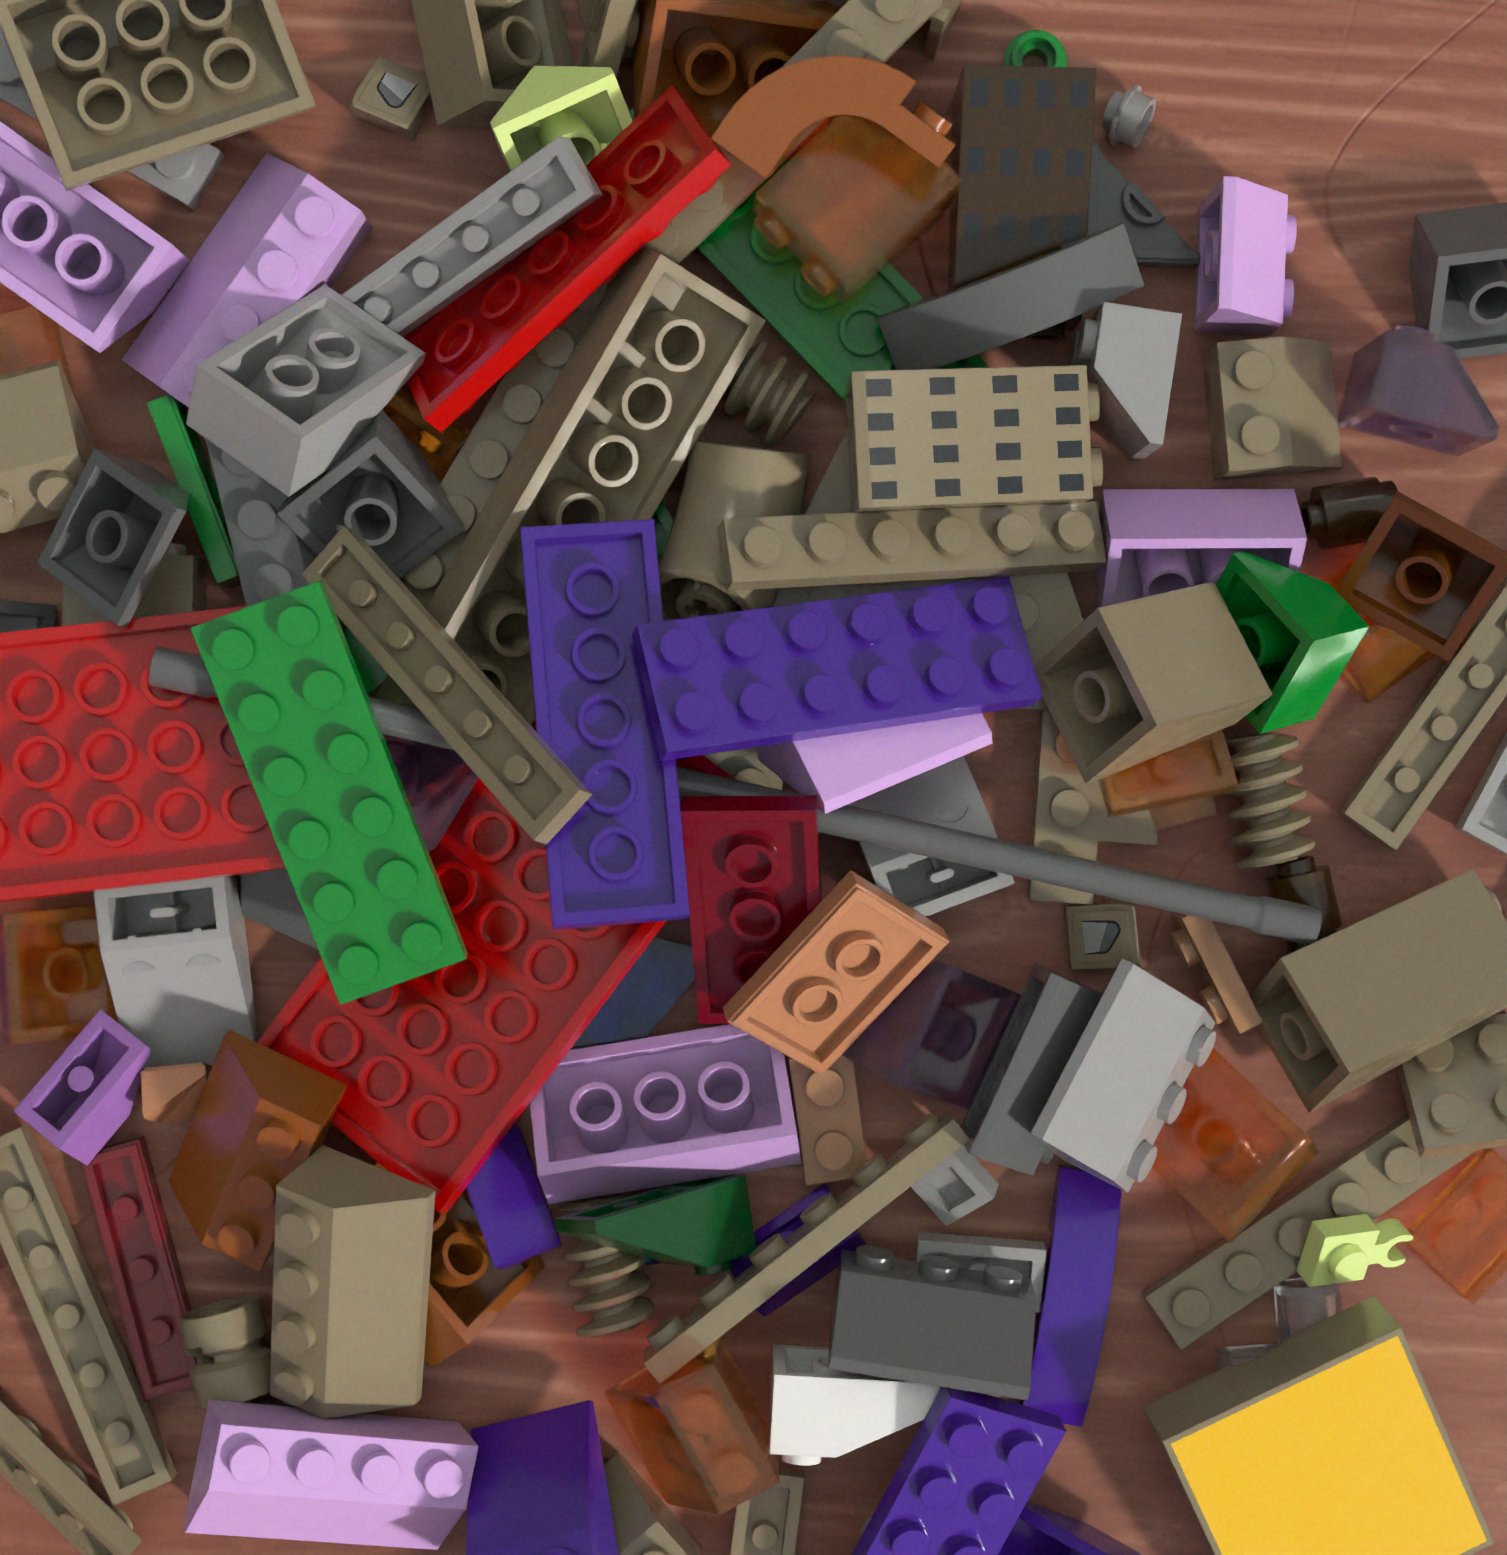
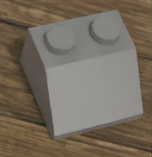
(1133, 362)

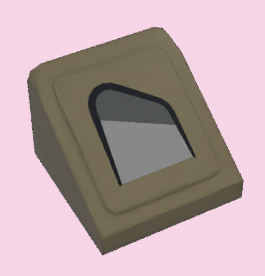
(392, 98)
(1102, 935)

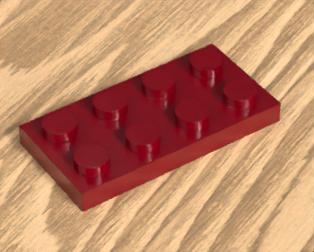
(748, 885)

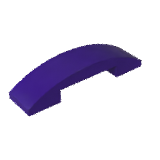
(1074, 1294)

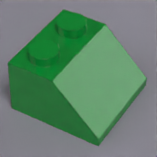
(1295, 633)

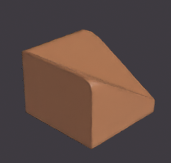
(172, 1091)

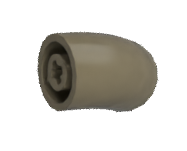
(717, 485)

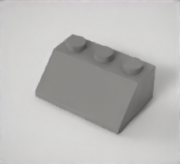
(1126, 1077)

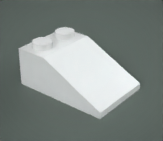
(834, 1411)

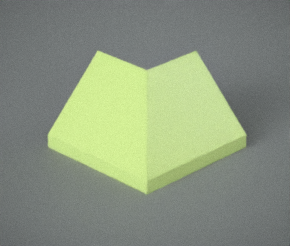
(564, 103)

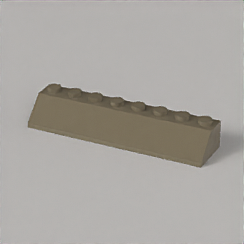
(594, 450)

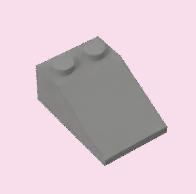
(300, 387)

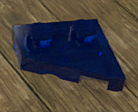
(643, 995)

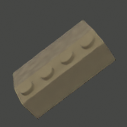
(149, 76)

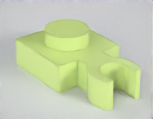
(1345, 1246)

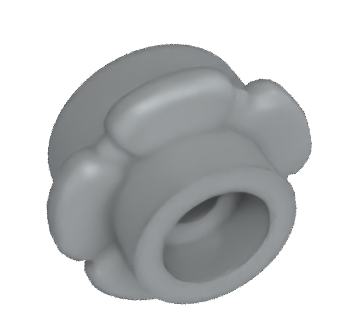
(1128, 116)

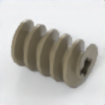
(767, 395)
(1268, 799)
(610, 1282)

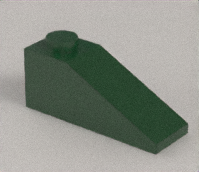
(675, 1224)

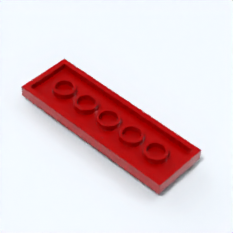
(487, 331)

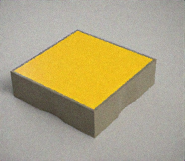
(1321, 1449)

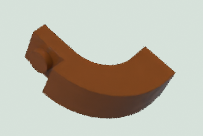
(795, 97)

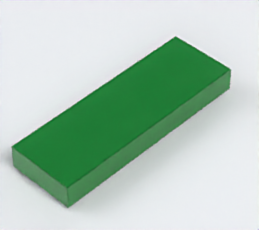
(197, 479)

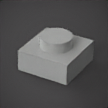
(956, 1186)

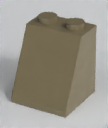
(1149, 679)

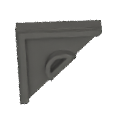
(1118, 201)

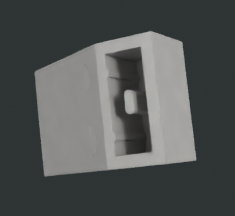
(942, 798)
(178, 966)

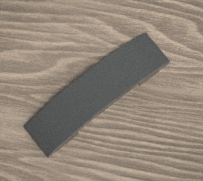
(1012, 302)

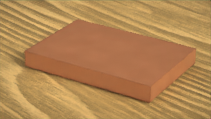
(835, 973)

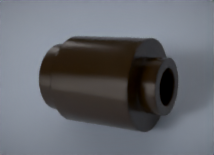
(1345, 511)
(1308, 885)

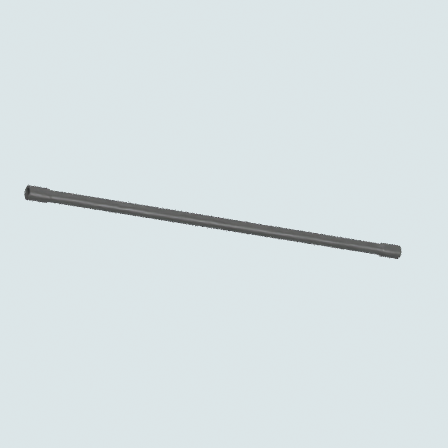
(1262, 914)

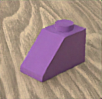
(88, 1089)

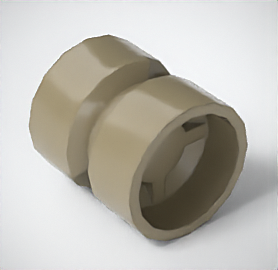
(227, 1350)

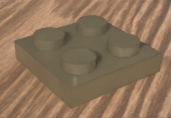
(1459, 1091)

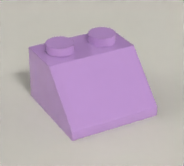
(1243, 259)

